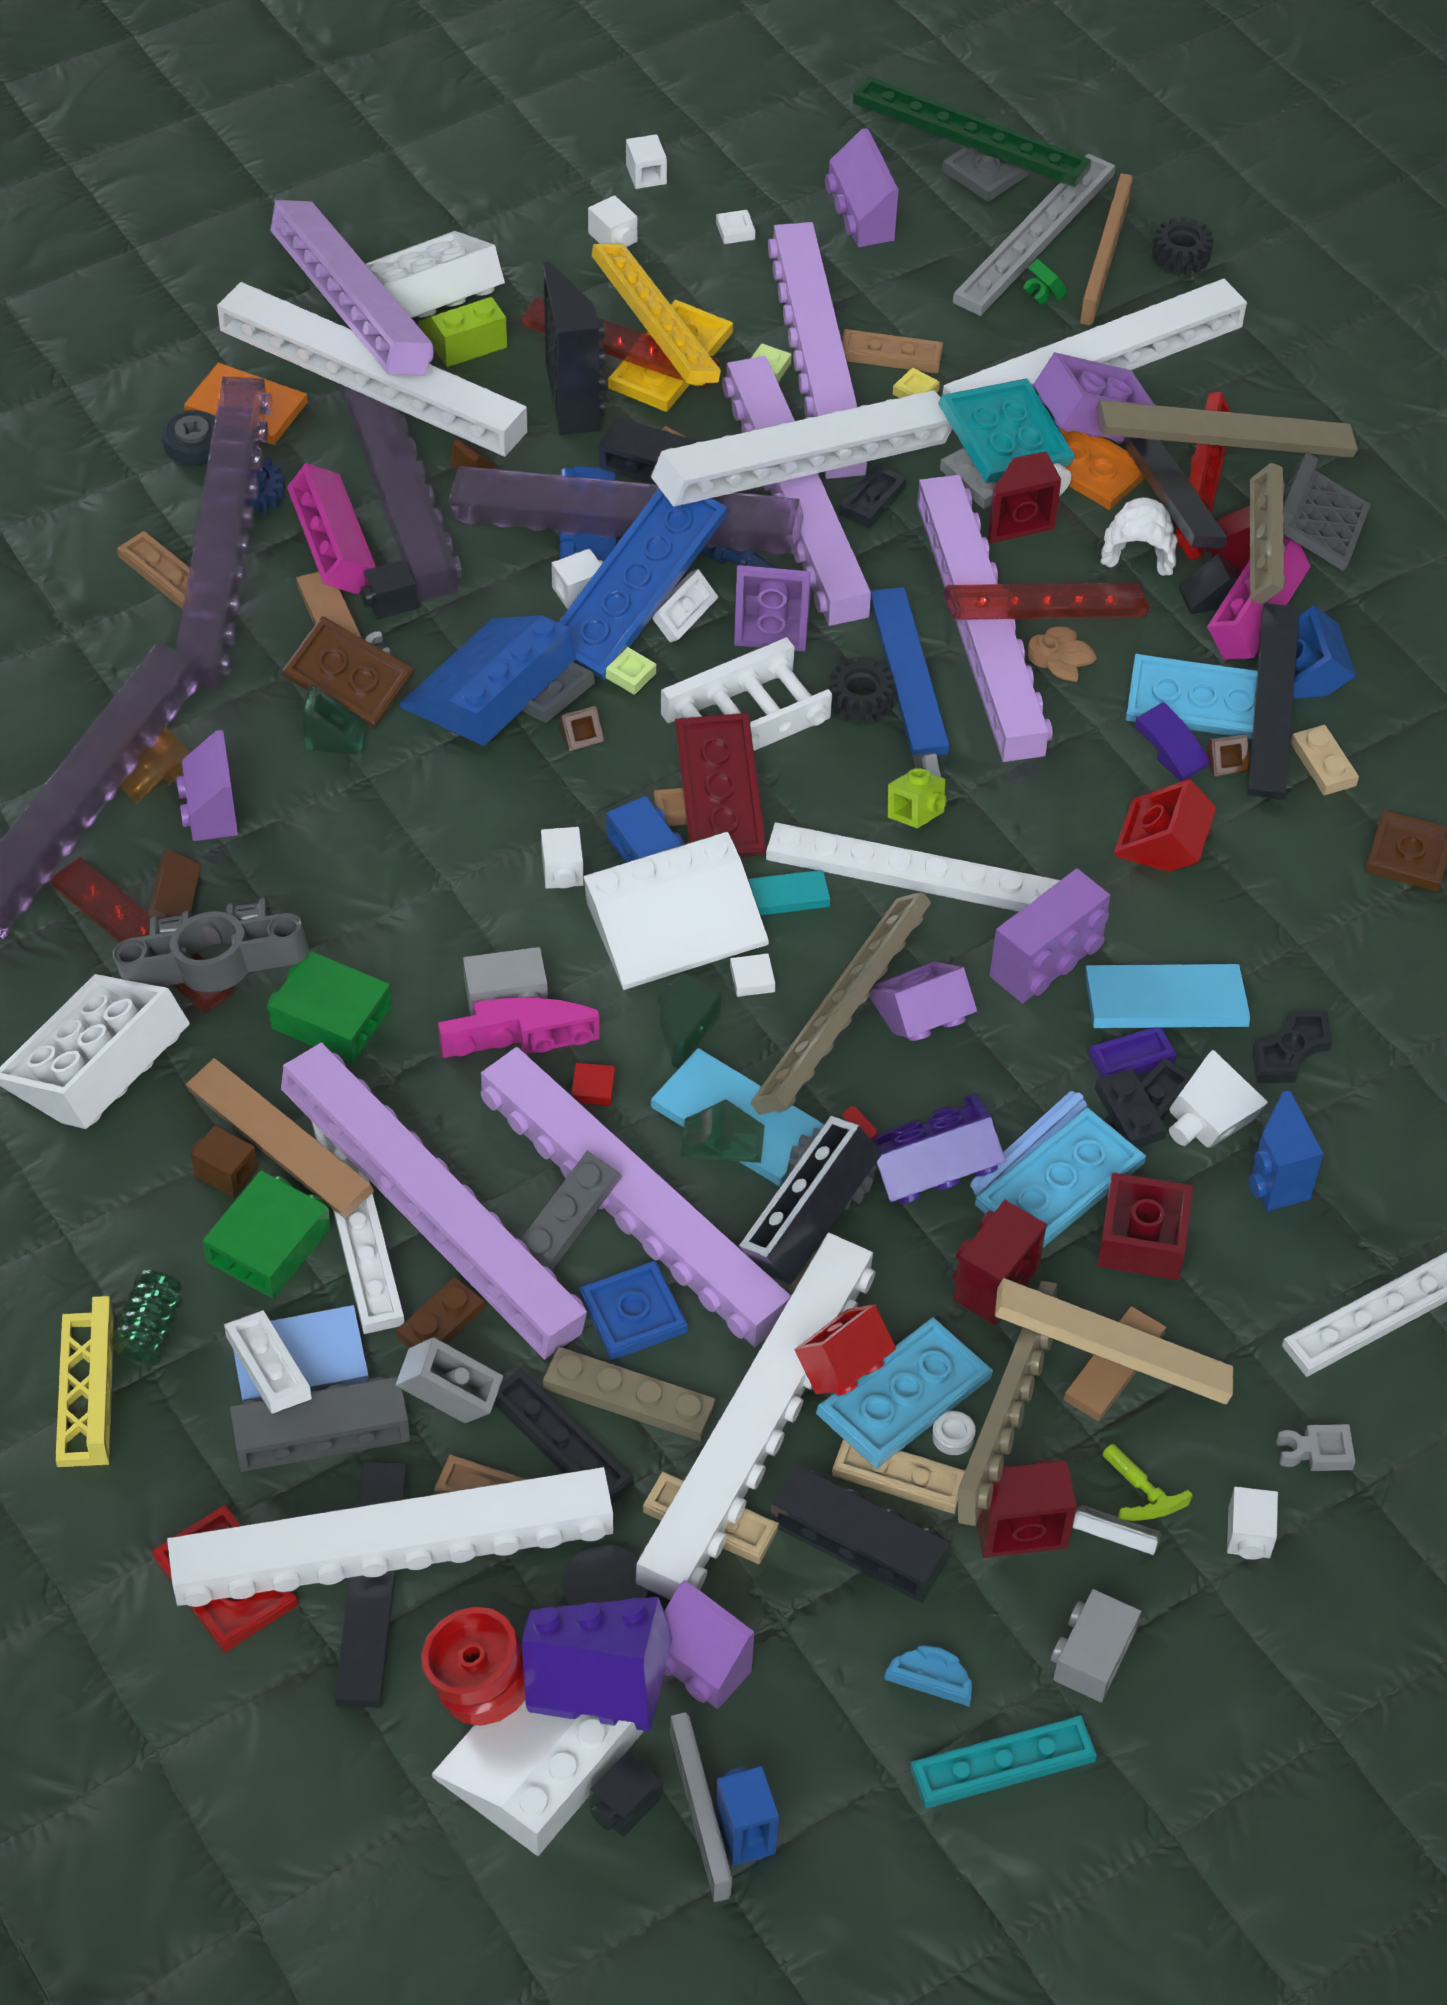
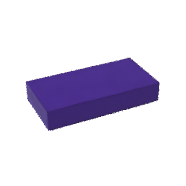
(1134, 1051)

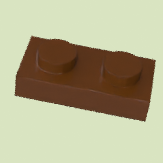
(442, 1315)

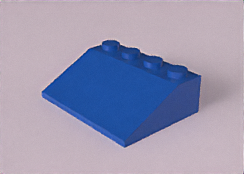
(493, 676)

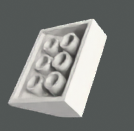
(439, 273)
(675, 910)
(93, 1048)
(533, 1770)

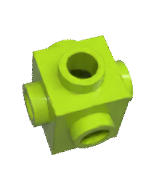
(916, 797)

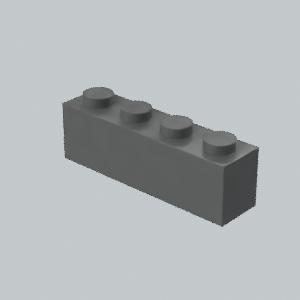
(327, 1425)

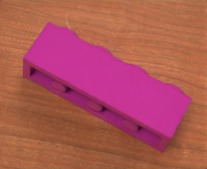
(331, 528)
(1238, 619)

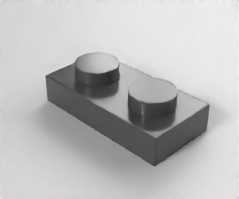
(560, 693)

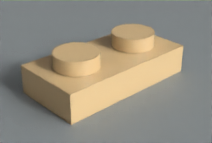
(1324, 760)

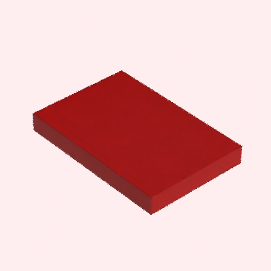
(230, 1619)

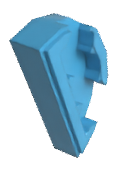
(932, 1672)

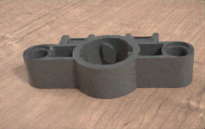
(256, 939)

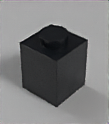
(389, 589)
(624, 1795)

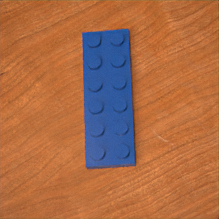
(638, 578)

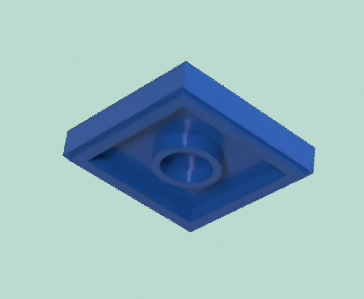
(633, 1310)

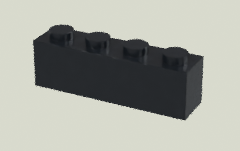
(635, 448)
(811, 1199)
(860, 1533)

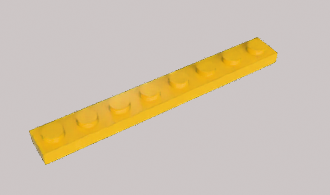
(656, 314)

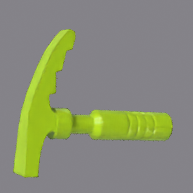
(1159, 1505)

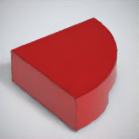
(855, 1116)

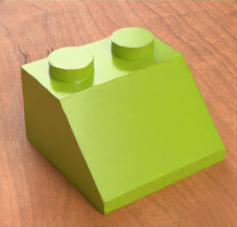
(466, 331)

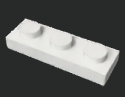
(267, 1362)

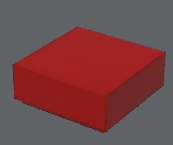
(593, 1084)

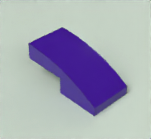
(1176, 744)

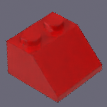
(1166, 827)

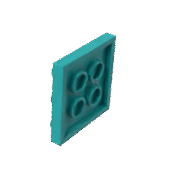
(1003, 424)

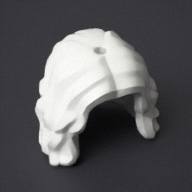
(1142, 521)

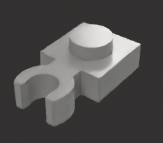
(1323, 1445)

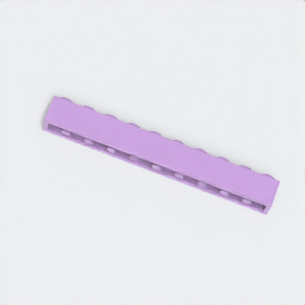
(351, 288)
(813, 326)
(822, 544)
(989, 643)
(434, 1200)
(640, 1201)

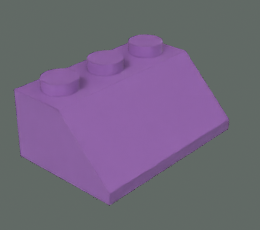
(863, 191)

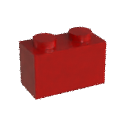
(845, 1350)

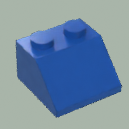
(1320, 656)
(1286, 1158)

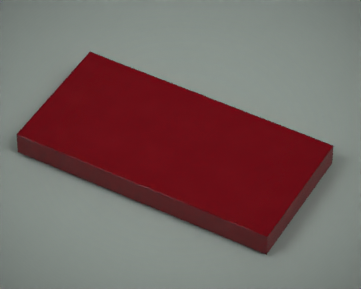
(720, 780)

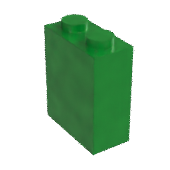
(330, 1006)
(267, 1234)

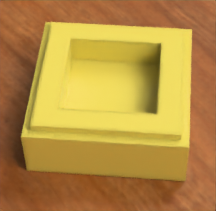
(913, 383)

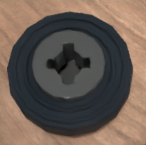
(189, 436)

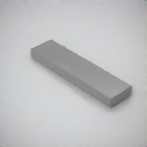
(701, 1807)

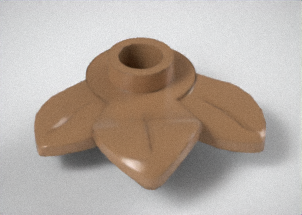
(1060, 652)

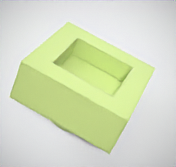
(778, 359)
(631, 670)

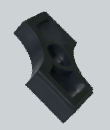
(1280, 1057)

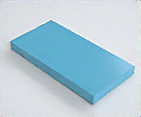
(1200, 694)
(1166, 996)
(708, 1081)
(1065, 1173)
(907, 1395)

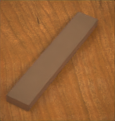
(1106, 250)
(280, 1138)

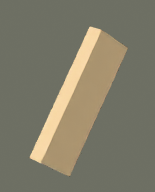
(903, 1476)
(746, 1538)

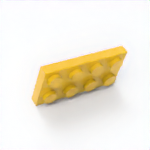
(660, 389)

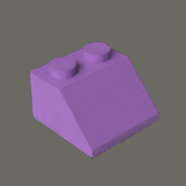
(207, 791)
(924, 999)
(708, 1646)

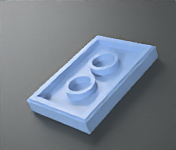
(323, 1347)

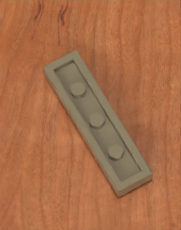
(1266, 534)
(629, 1393)

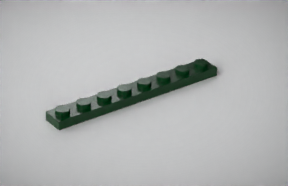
(972, 131)

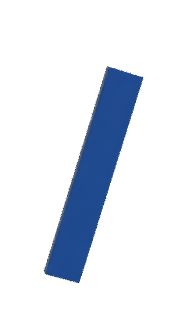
(909, 670)

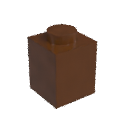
(223, 1161)

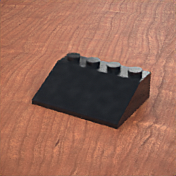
(573, 354)

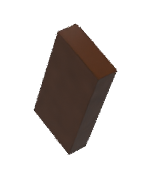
(174, 885)

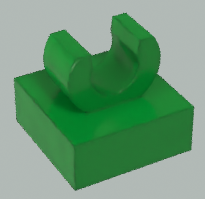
(1045, 281)

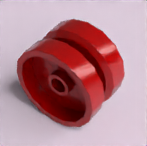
(475, 1665)

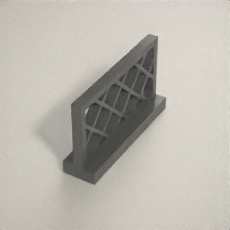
(1298, 502)

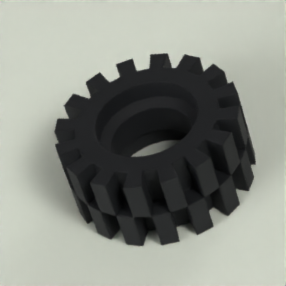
(1182, 259)
(865, 676)

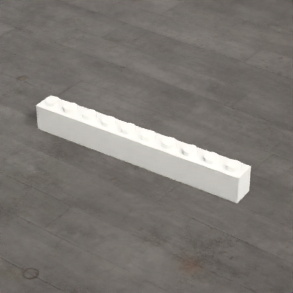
(1130, 339)
(341, 357)
(800, 448)
(751, 1424)
(390, 1537)

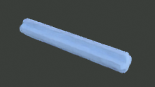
(1038, 1133)

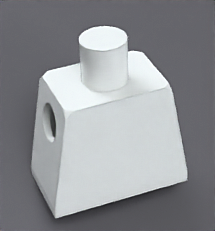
(1214, 1104)

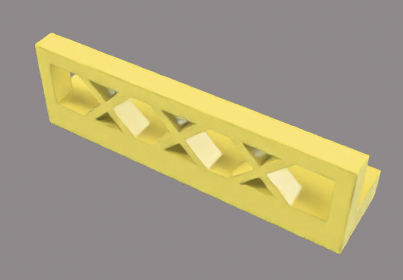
(95, 1387)

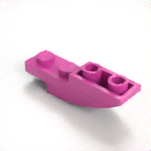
(532, 1022)

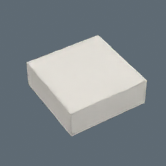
(735, 226)
(752, 975)

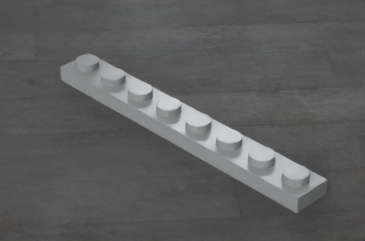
(1030, 239)

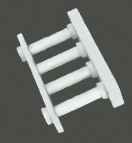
(748, 674)

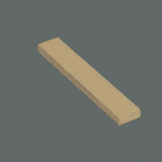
(1114, 1341)

